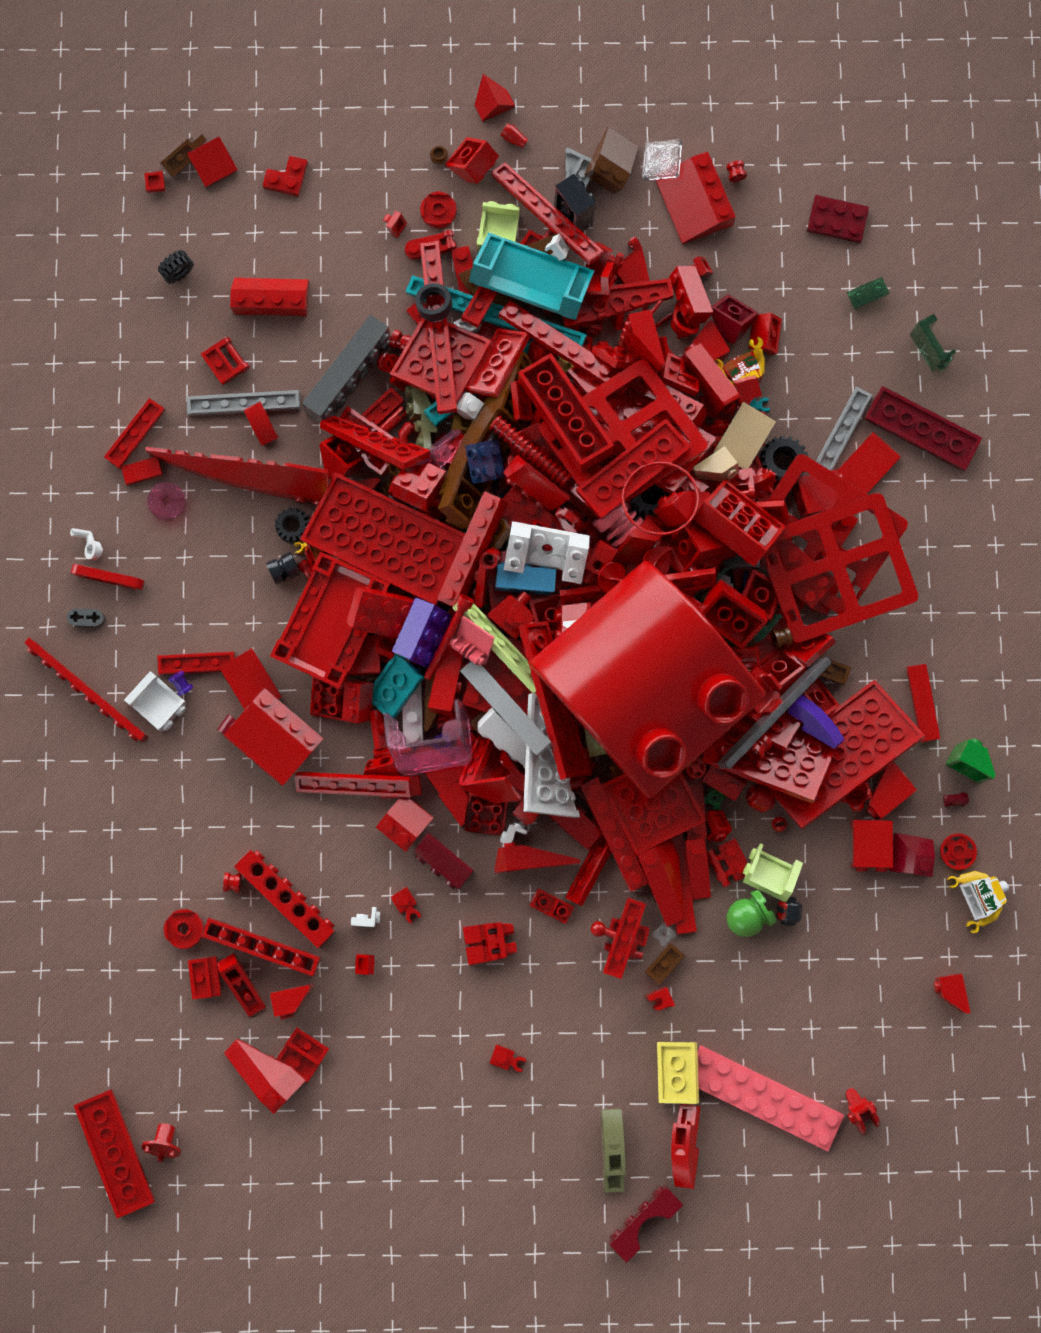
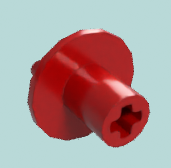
(162, 1144)

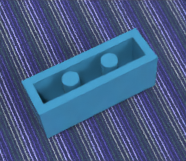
(532, 580)

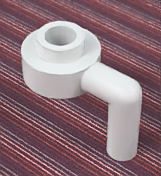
(93, 549)

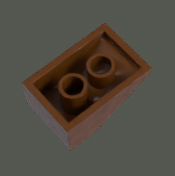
(612, 161)

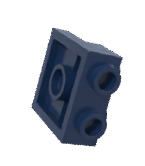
(485, 461)

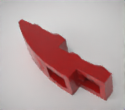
(683, 1146)

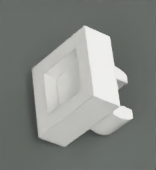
(558, 246)

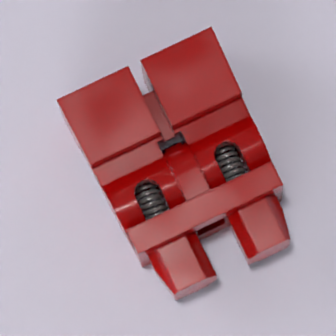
(477, 933)

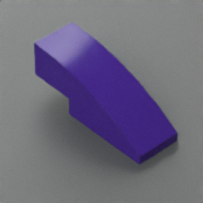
(816, 722)

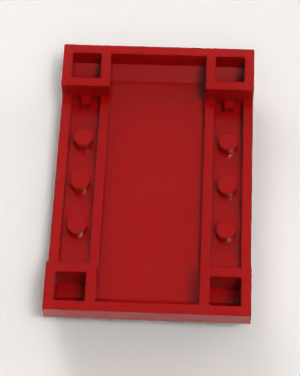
(317, 632)

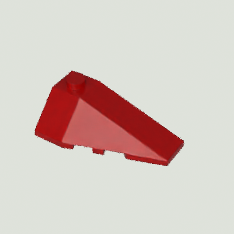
(372, 461)
(267, 1077)

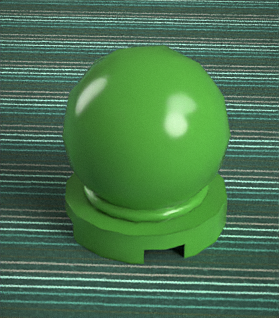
(748, 916)

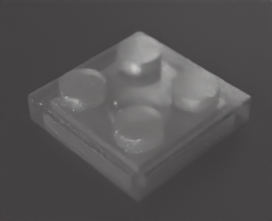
(662, 159)

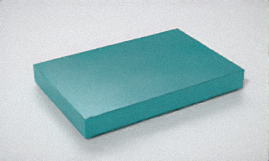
(395, 685)

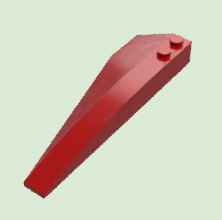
(285, 481)

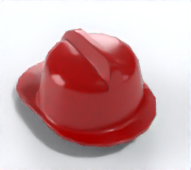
(679, 325)

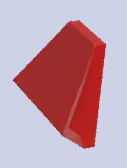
(492, 99)

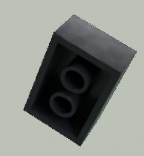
(575, 202)

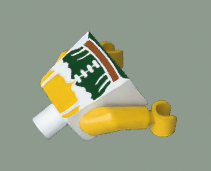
(983, 895)

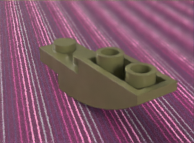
(415, 408)
(613, 1150)

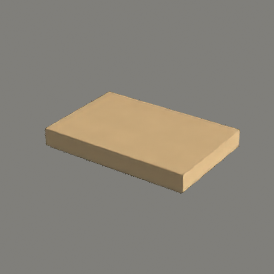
(746, 435)

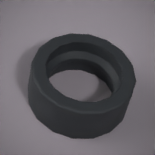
(432, 289)

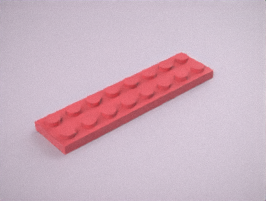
(767, 1099)

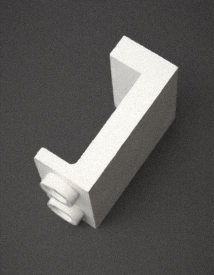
(156, 702)

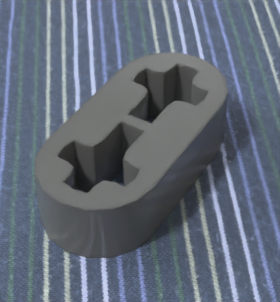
(86, 622)

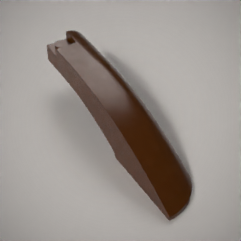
(458, 493)

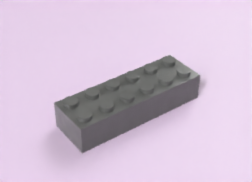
(347, 370)

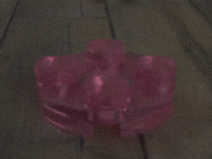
(160, 492)

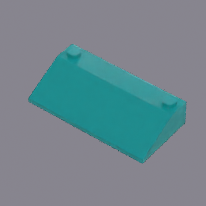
(531, 276)

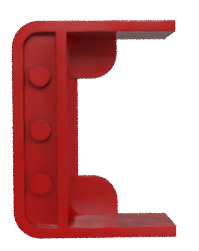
(484, 774)

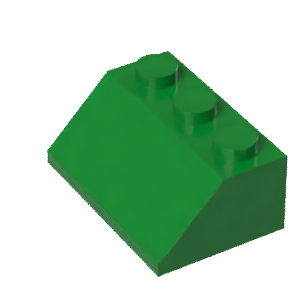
(972, 761)

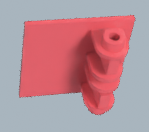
(473, 642)

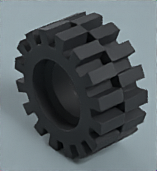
(175, 267)
(282, 520)

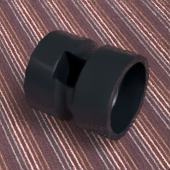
(283, 568)

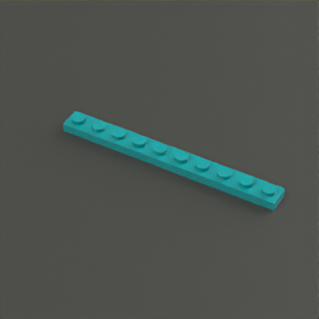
(461, 301)

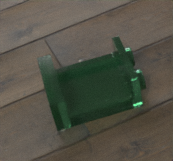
(929, 345)

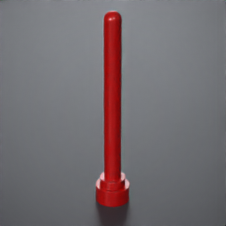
(463, 604)

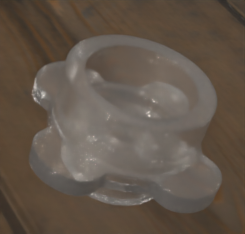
(663, 939)

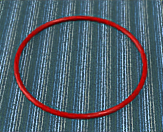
(660, 463)

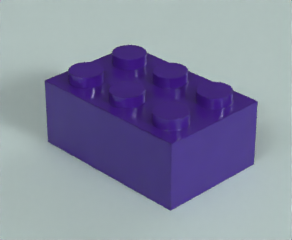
(422, 632)

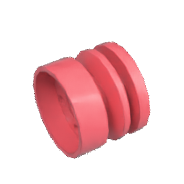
(617, 524)

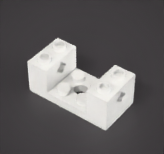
(568, 550)

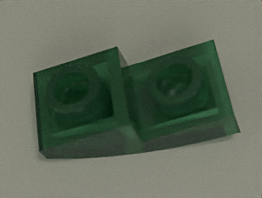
(868, 293)

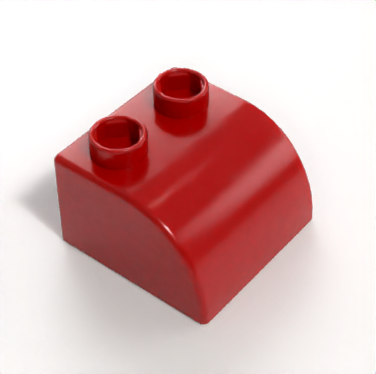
(648, 678)

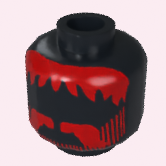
(789, 912)

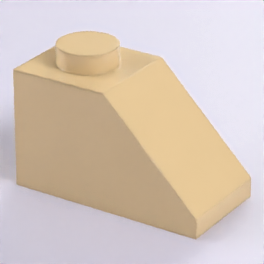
(717, 467)

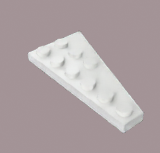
(543, 788)

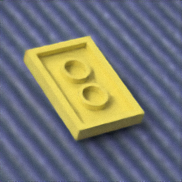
(678, 1072)

